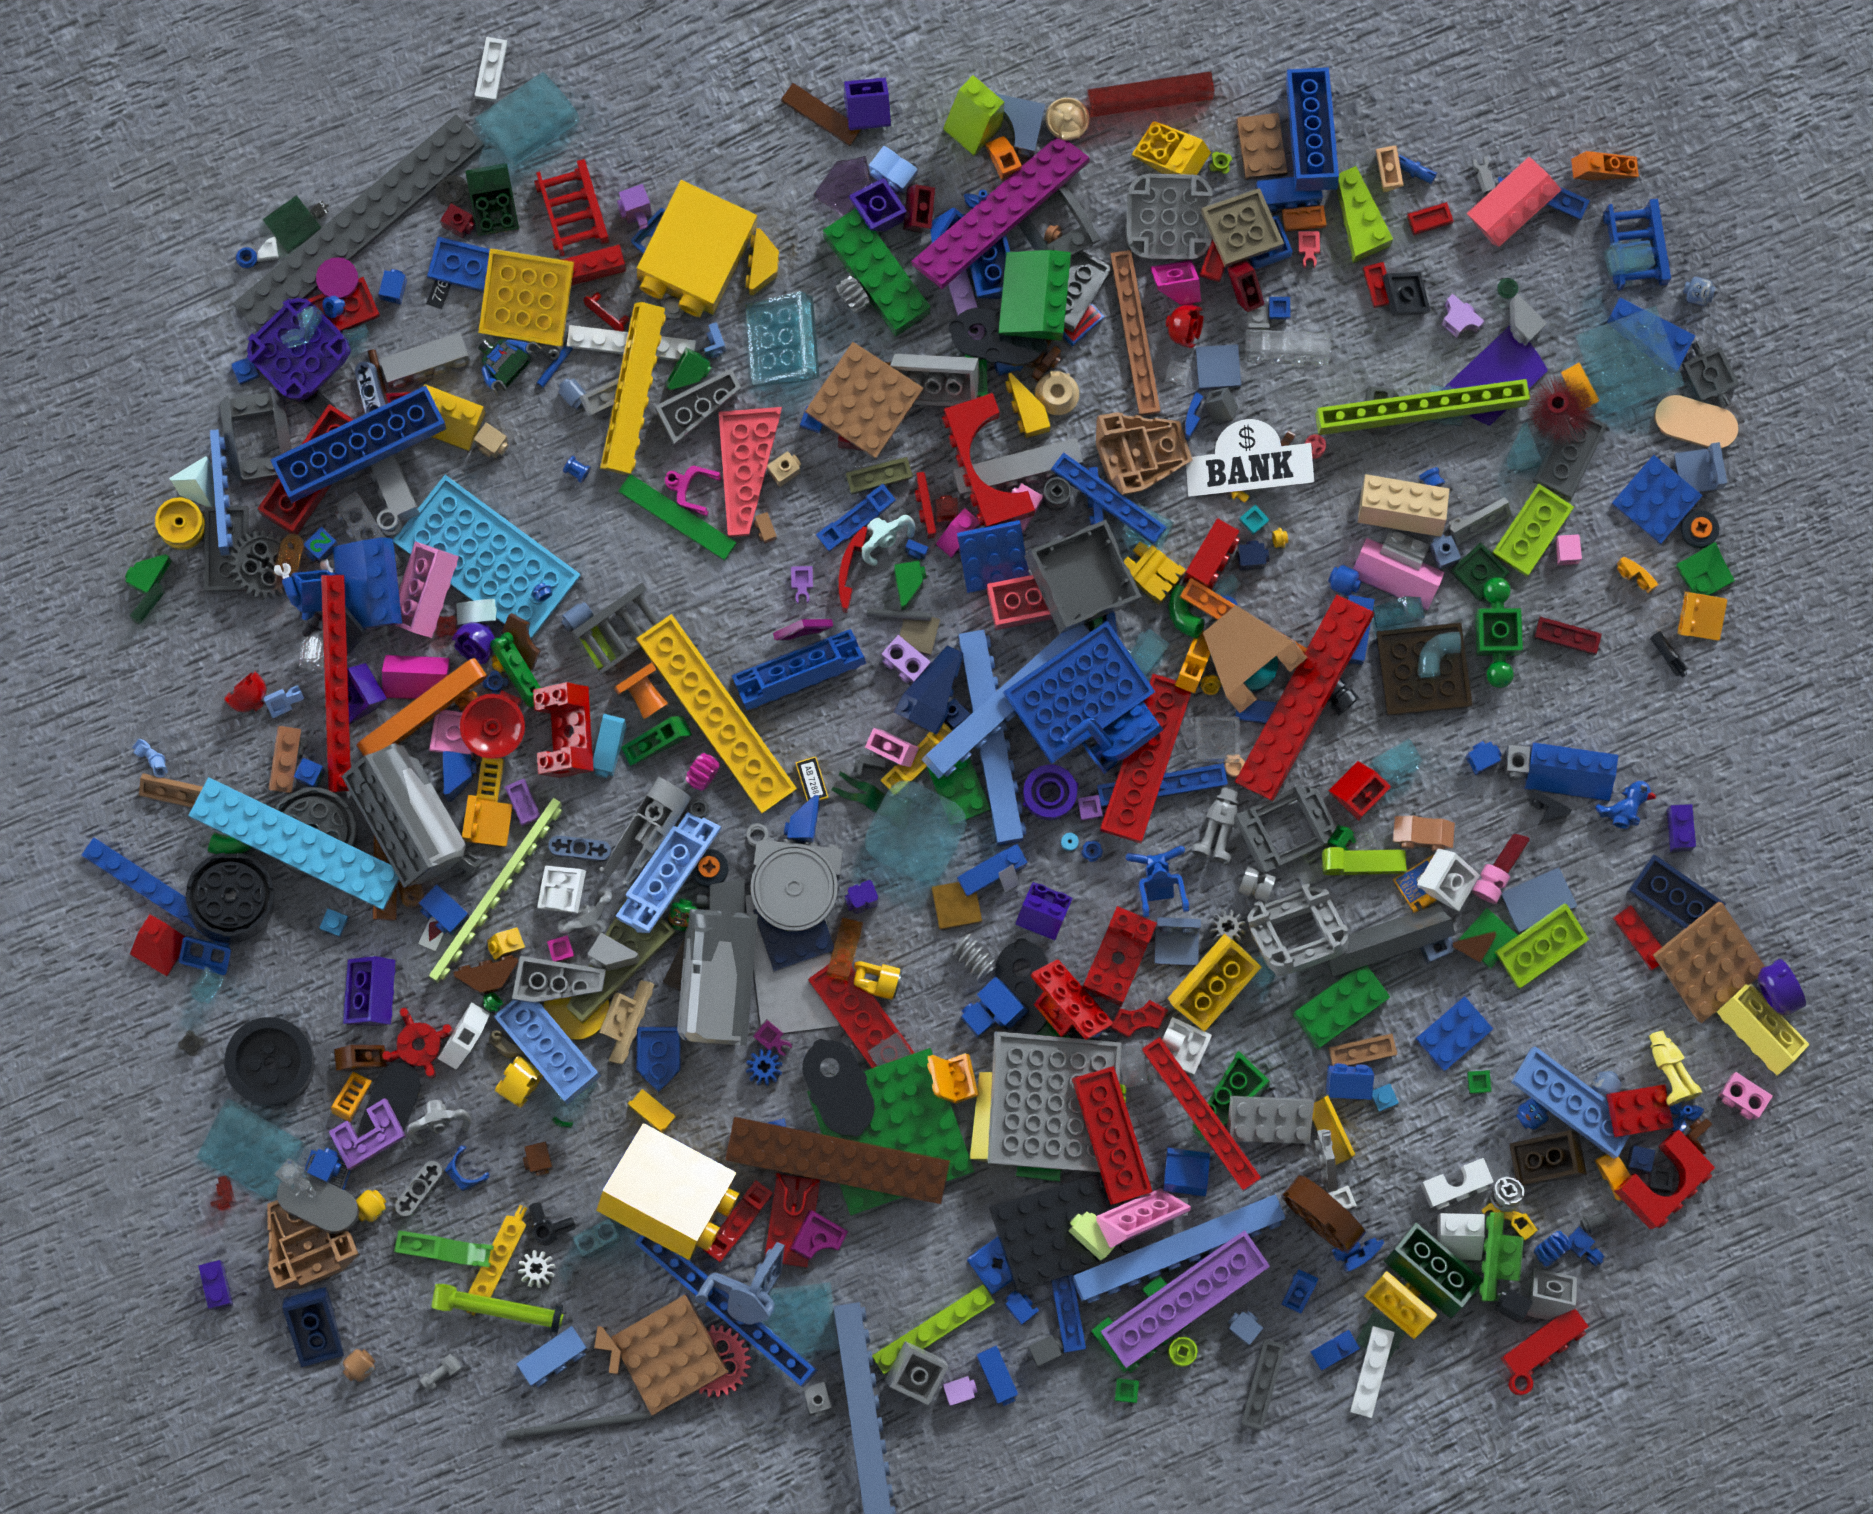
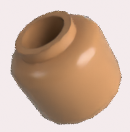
(358, 1365)

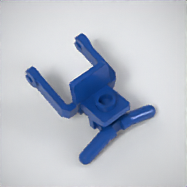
(1159, 881)

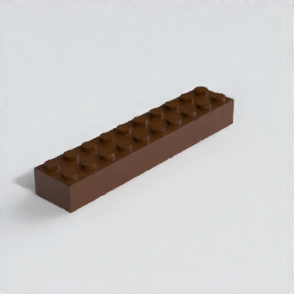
(837, 1160)

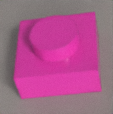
(560, 949)

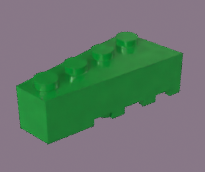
(1238, 1080)

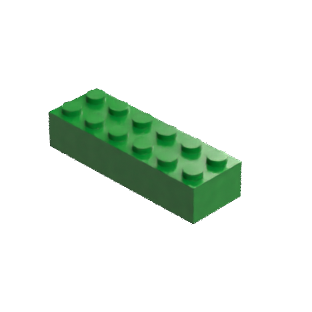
(877, 272)

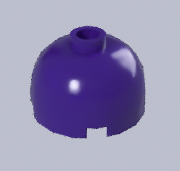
(474, 641)

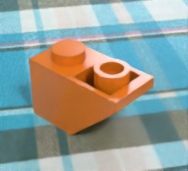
(1003, 157)

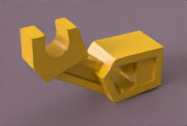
(1526, 1232)

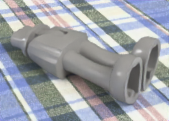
(1220, 814)

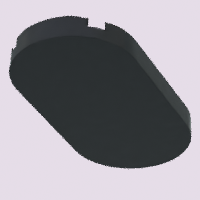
(401, 1088)

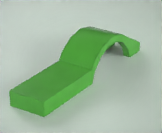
(443, 1249)

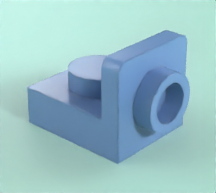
(714, 337)

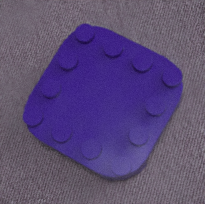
(303, 368)

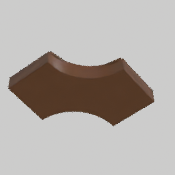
(520, 631)

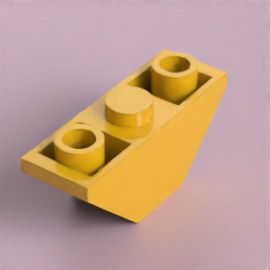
(762, 263)

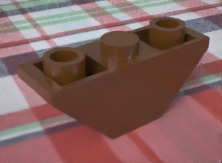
(488, 976)

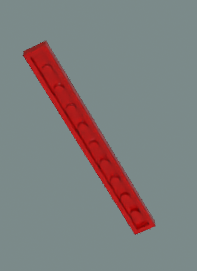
(336, 680)

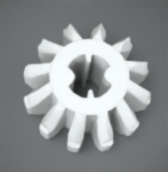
(538, 1261)

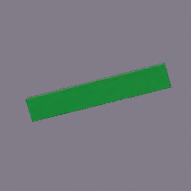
(677, 517)

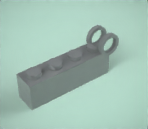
(395, 492)
(762, 847)

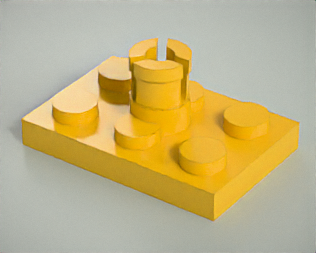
(1401, 1304)

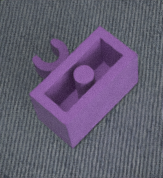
(635, 206)

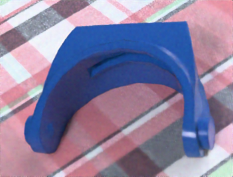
(462, 1183)

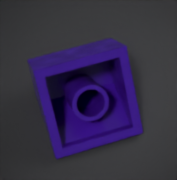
(879, 206)
(363, 692)

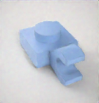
(279, 702)

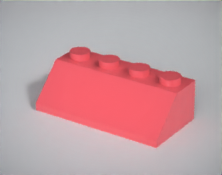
(1513, 201)

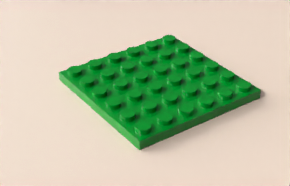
(907, 1120)

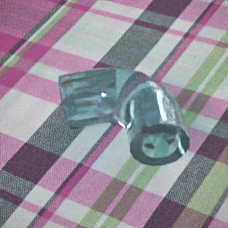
(1434, 650)

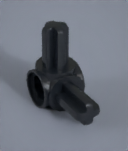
(541, 1223)

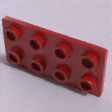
(1067, 1002)

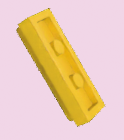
(1326, 1118)

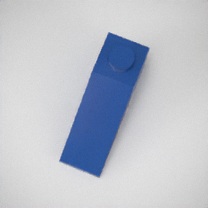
(987, 872)

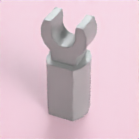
(1484, 176)

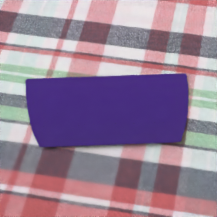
(1501, 362)

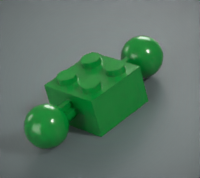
(1498, 632)

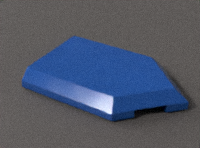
(658, 1054)

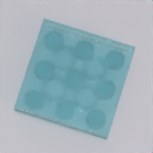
(804, 1317)

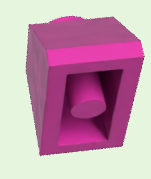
(963, 522)

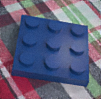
(1657, 499)
(992, 555)

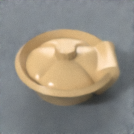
(1067, 118)
(1057, 392)

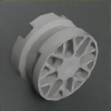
(1507, 1193)

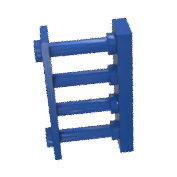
(1654, 232)

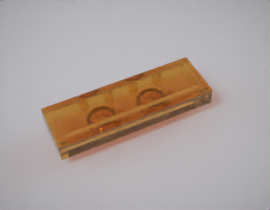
(845, 949)

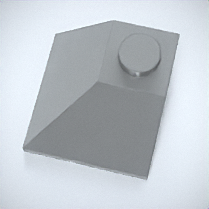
(1551, 1294)

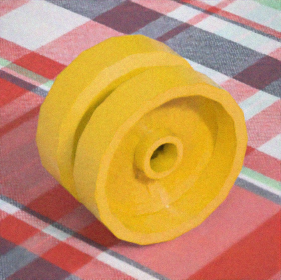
(173, 513)

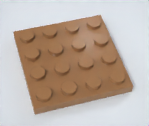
(864, 400)
(1709, 962)
(669, 1354)

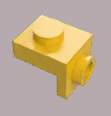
(505, 943)

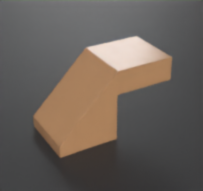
(605, 1343)

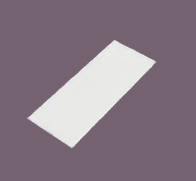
(1008, 878)

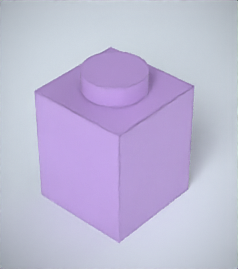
(960, 1391)

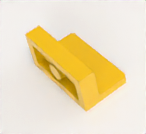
(651, 1111)

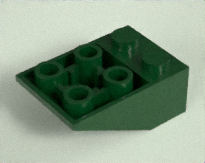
(492, 199)

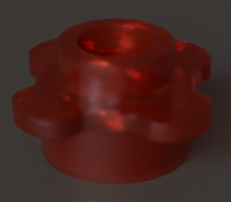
(442, 621)

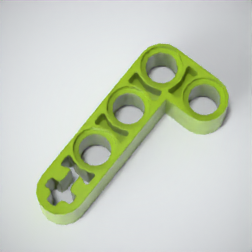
(1363, 862)

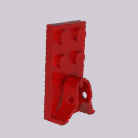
(790, 1207)

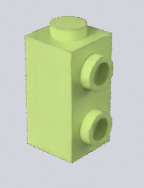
(1088, 1232)

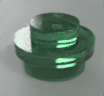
(1507, 288)

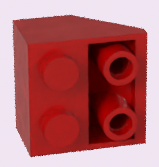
(1359, 789)

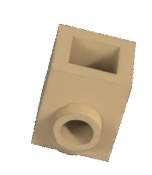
(491, 441)
(784, 468)

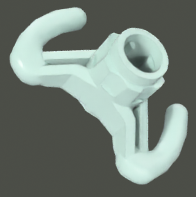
(884, 535)

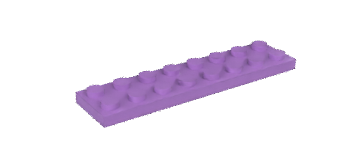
(1185, 1299)

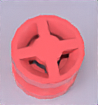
(1316, 442)

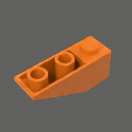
(1603, 166)

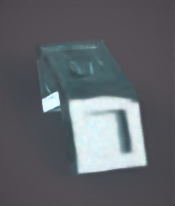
(308, 321)

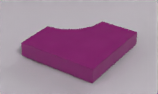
(803, 628)
(817, 1234)

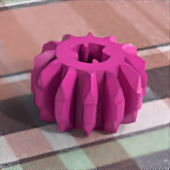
(702, 772)

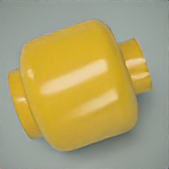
(370, 1205)

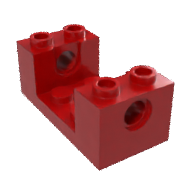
(568, 708)
(1125, 935)

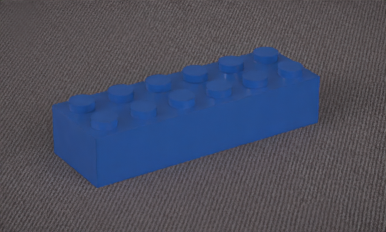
(1312, 129)

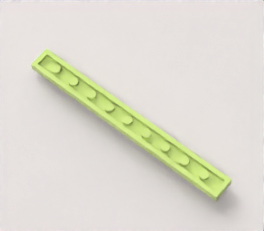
(492, 898)

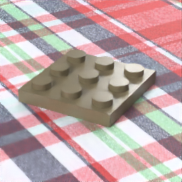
(1242, 227)

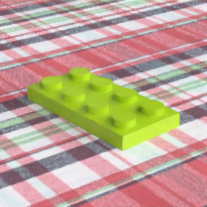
(1532, 530)
(1542, 945)

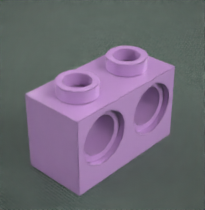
(910, 656)

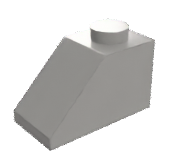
(1524, 321)
(611, 954)

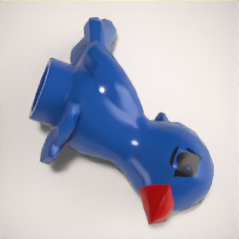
(1625, 811)

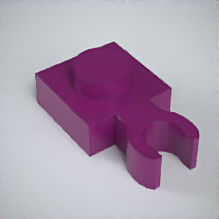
(770, 1036)

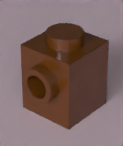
(537, 1159)

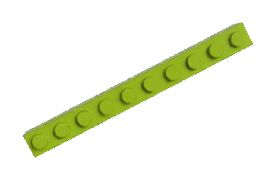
(1422, 407)

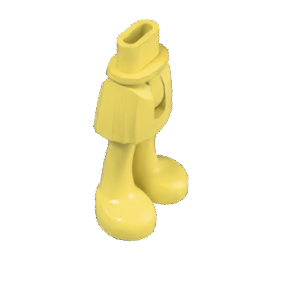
(1669, 1060)

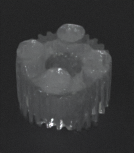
(312, 655)

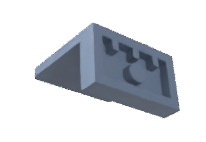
(1702, 468)
(1177, 941)

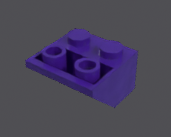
(867, 103)
(1043, 910)

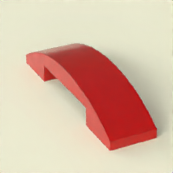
(855, 544)
(739, 1220)

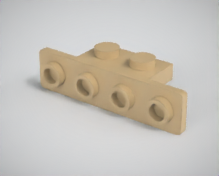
(623, 1020)

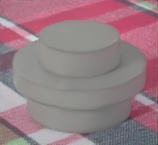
(672, 310)

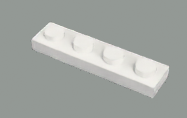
(1372, 1372)

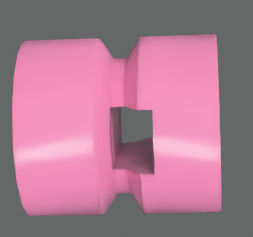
(1489, 886)

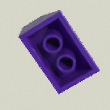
(369, 991)

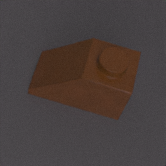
(359, 1057)

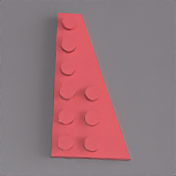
(745, 450)

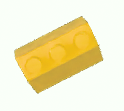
(460, 417)

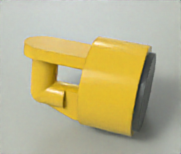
(887, 980)

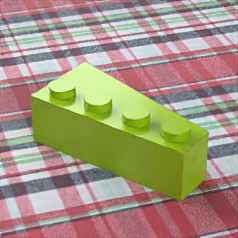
(1361, 217)

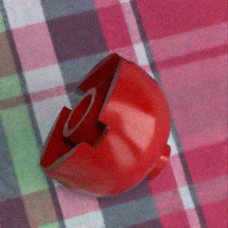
(1185, 325)
(248, 694)

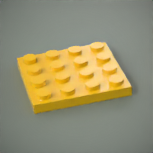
(526, 297)

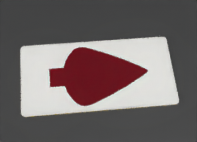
(431, 935)

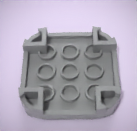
(1167, 216)

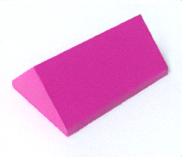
(412, 675)

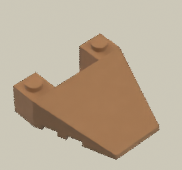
(1241, 647)

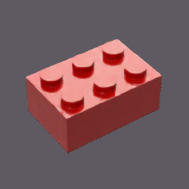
(1213, 554)

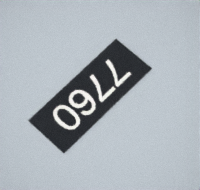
(438, 294)

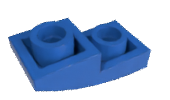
(1368, 1251)

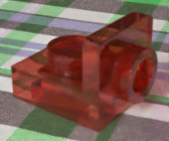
(225, 1190)

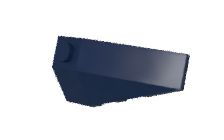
(928, 696)

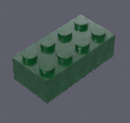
(1433, 1270)

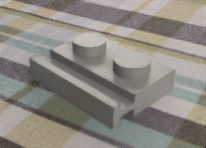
(1404, 549)

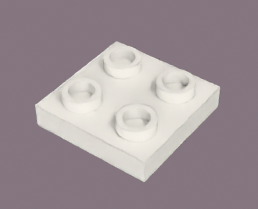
(561, 889)
(1186, 1044)

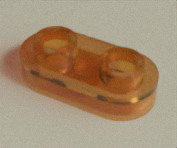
(288, 555)
(415, 890)

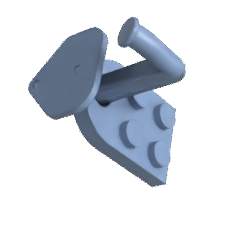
(745, 1301)

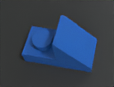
(1299, 1291)
(1335, 1350)

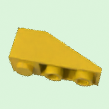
(1030, 410)

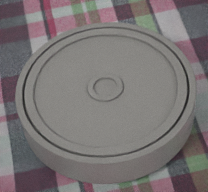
(794, 887)

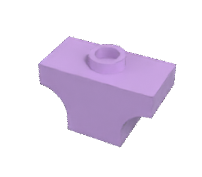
(1460, 317)

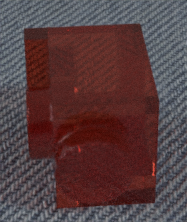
(946, 508)

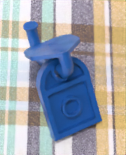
(1119, 737)

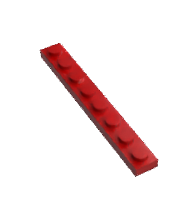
(1201, 1114)

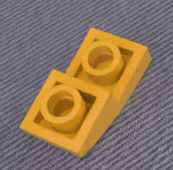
(1578, 371)
(1631, 569)
(1613, 1171)

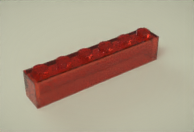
(1150, 94)

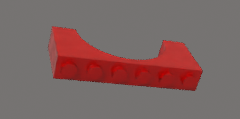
(993, 505)

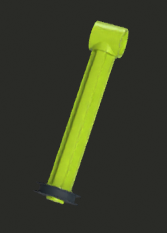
(447, 1297)

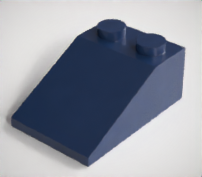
(313, 1326)

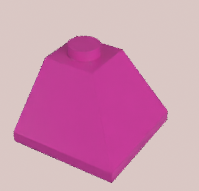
(1178, 281)

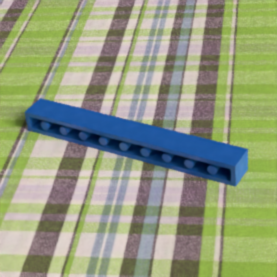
(757, 1334)

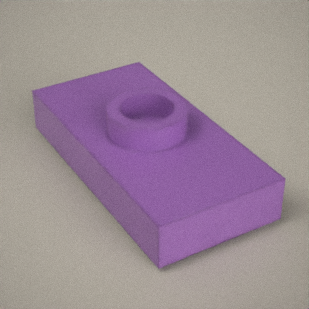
(522, 802)

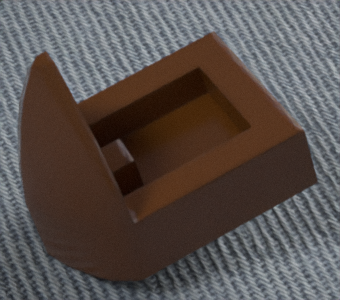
(1697, 1129)

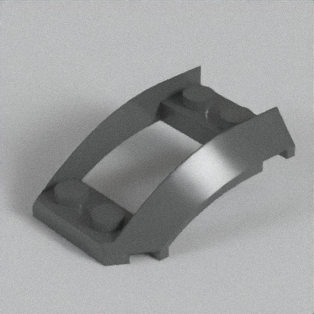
(1071, 242)
(251, 407)
(1258, 839)

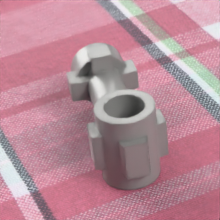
(449, 1364)

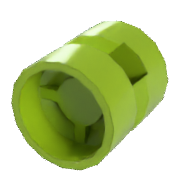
(1182, 1352)

